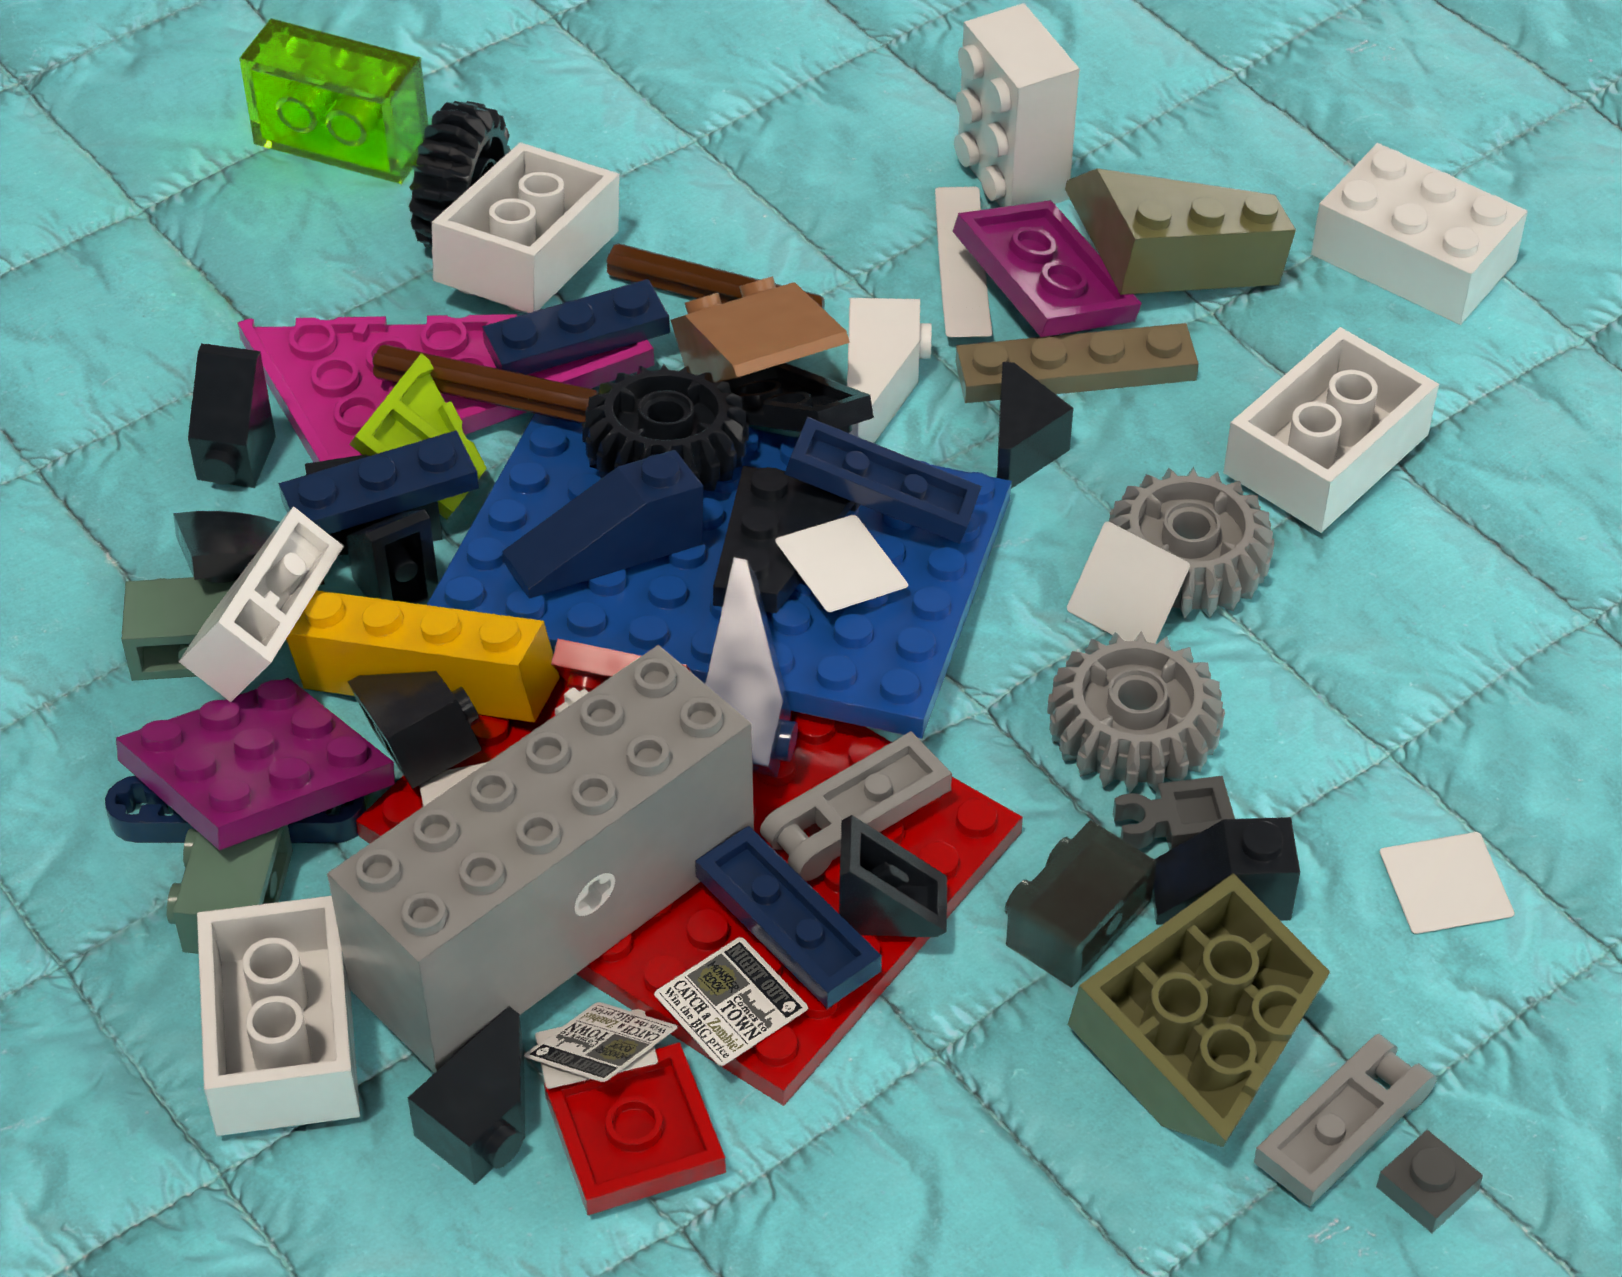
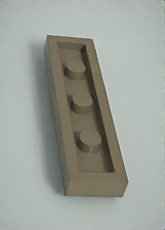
(1081, 361)

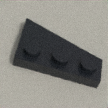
(788, 395)
(764, 509)

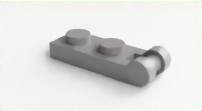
(873, 790)
(1343, 1120)

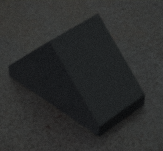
(1032, 425)
(887, 887)

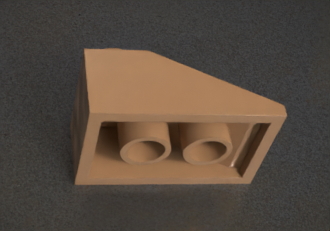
(755, 331)

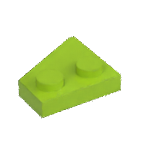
(412, 414)

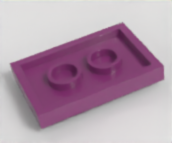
(1045, 268)

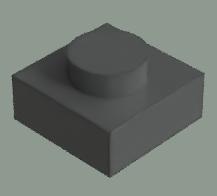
(1429, 1181)

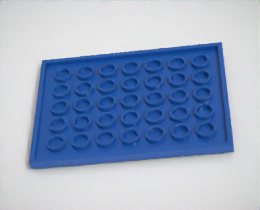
(853, 665)

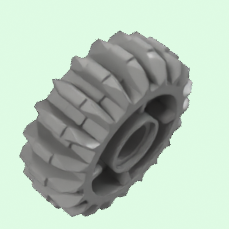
(1208, 527)
(1135, 711)

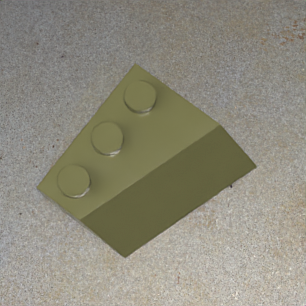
(1181, 233)
(1200, 1010)

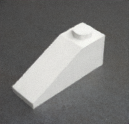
(885, 356)
(262, 606)

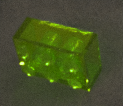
(335, 100)

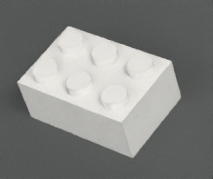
(1016, 108)
(525, 228)
(1418, 233)
(1330, 429)
(275, 1017)

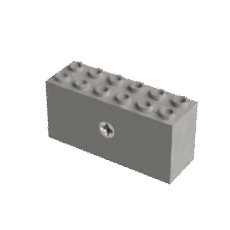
(543, 855)

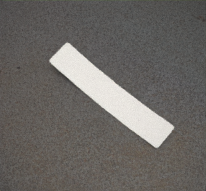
(961, 276)

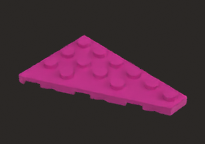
(328, 384)

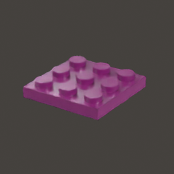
(254, 762)

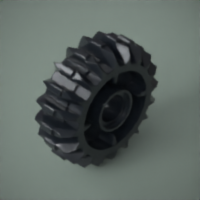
(454, 155)
(663, 414)

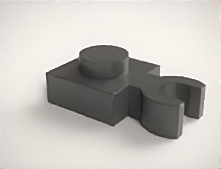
(1176, 813)

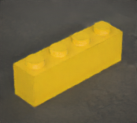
(491, 656)

